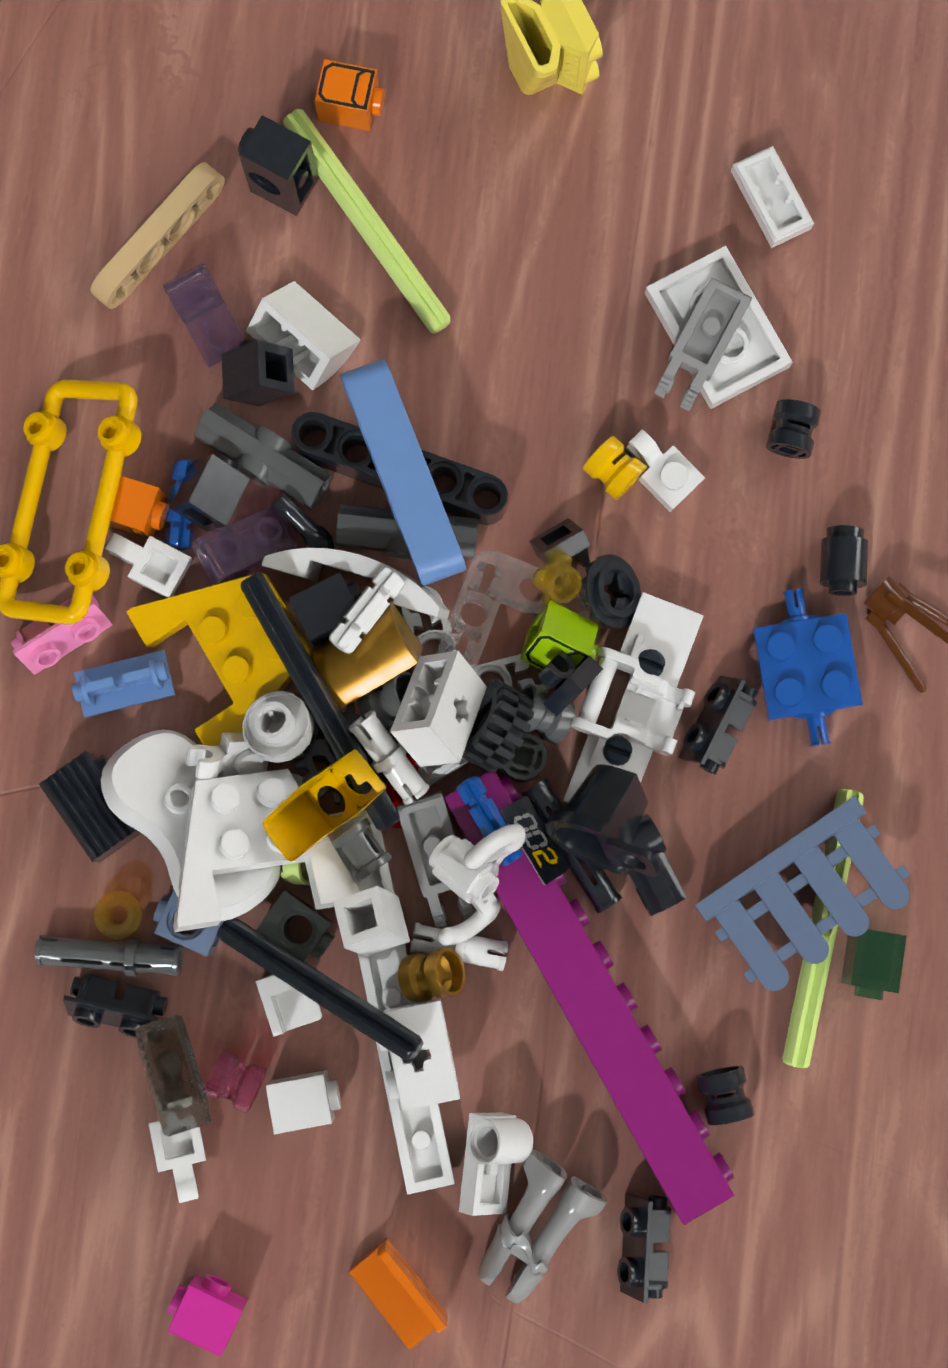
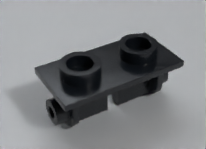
(725, 704)
(97, 1004)
(642, 1270)

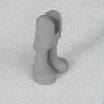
(514, 1233)

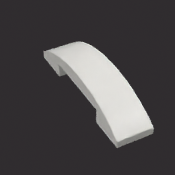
(309, 563)

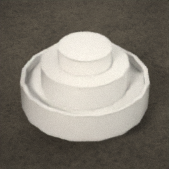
(278, 726)

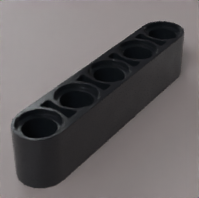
(342, 436)

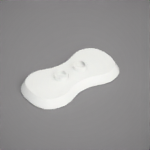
(151, 792)

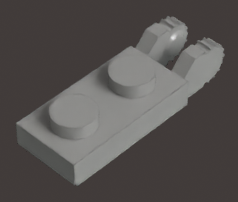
(705, 338)
(424, 827)

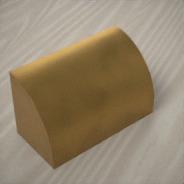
(380, 656)

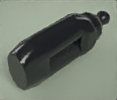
(314, 535)

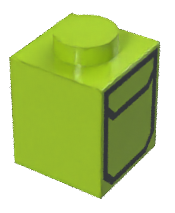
(557, 631)

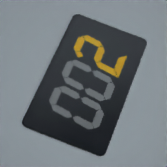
(538, 844)

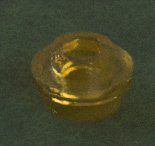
(103, 912)

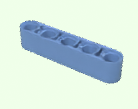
(403, 472)

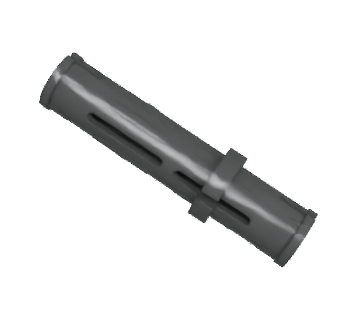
(110, 955)

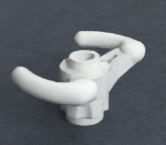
(473, 876)

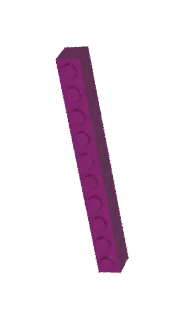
(605, 1024)

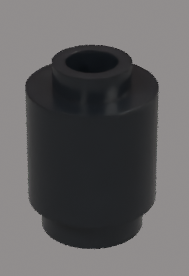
(844, 560)

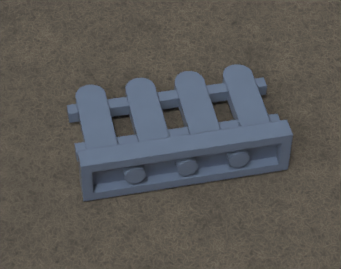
(818, 872)

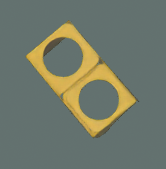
(300, 820)

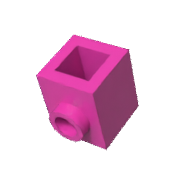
(206, 1312)

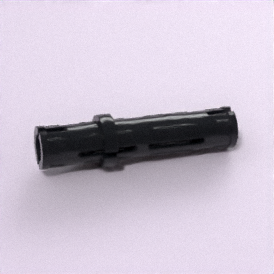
(603, 892)

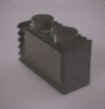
(173, 1075)

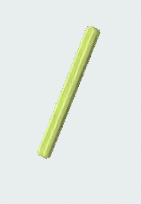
(371, 226)
(814, 976)

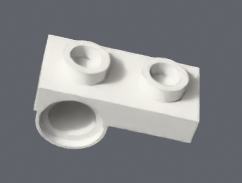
(491, 1147)

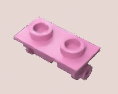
(44, 644)

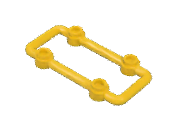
(47, 433)

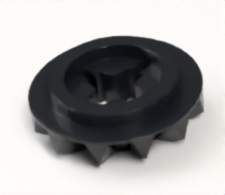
(621, 581)

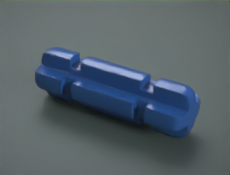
(180, 534)
(484, 811)

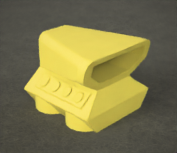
(550, 44)

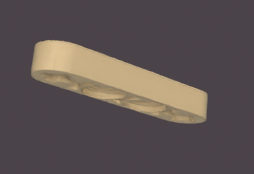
(157, 235)

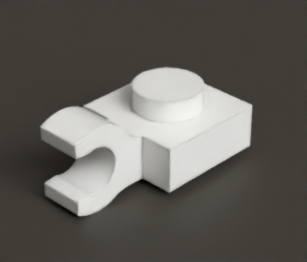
(668, 475)
(154, 565)
(225, 760)
(179, 1154)

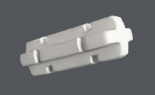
(366, 610)

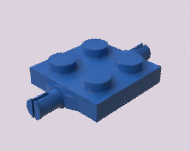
(807, 667)

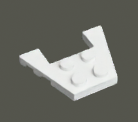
(229, 837)

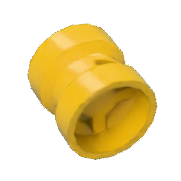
(614, 467)

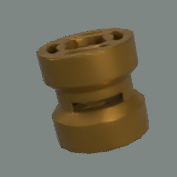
(423, 975)

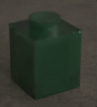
(874, 963)

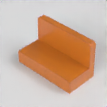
(399, 1294)

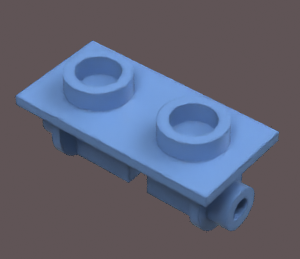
(123, 684)

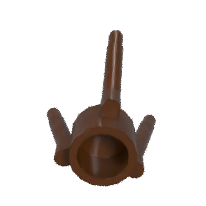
(891, 603)

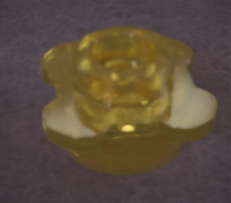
(565, 587)

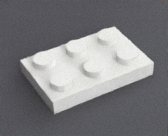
(754, 349)

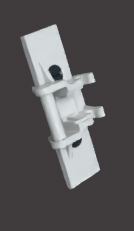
(651, 704)

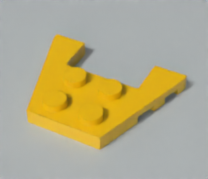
(231, 642)

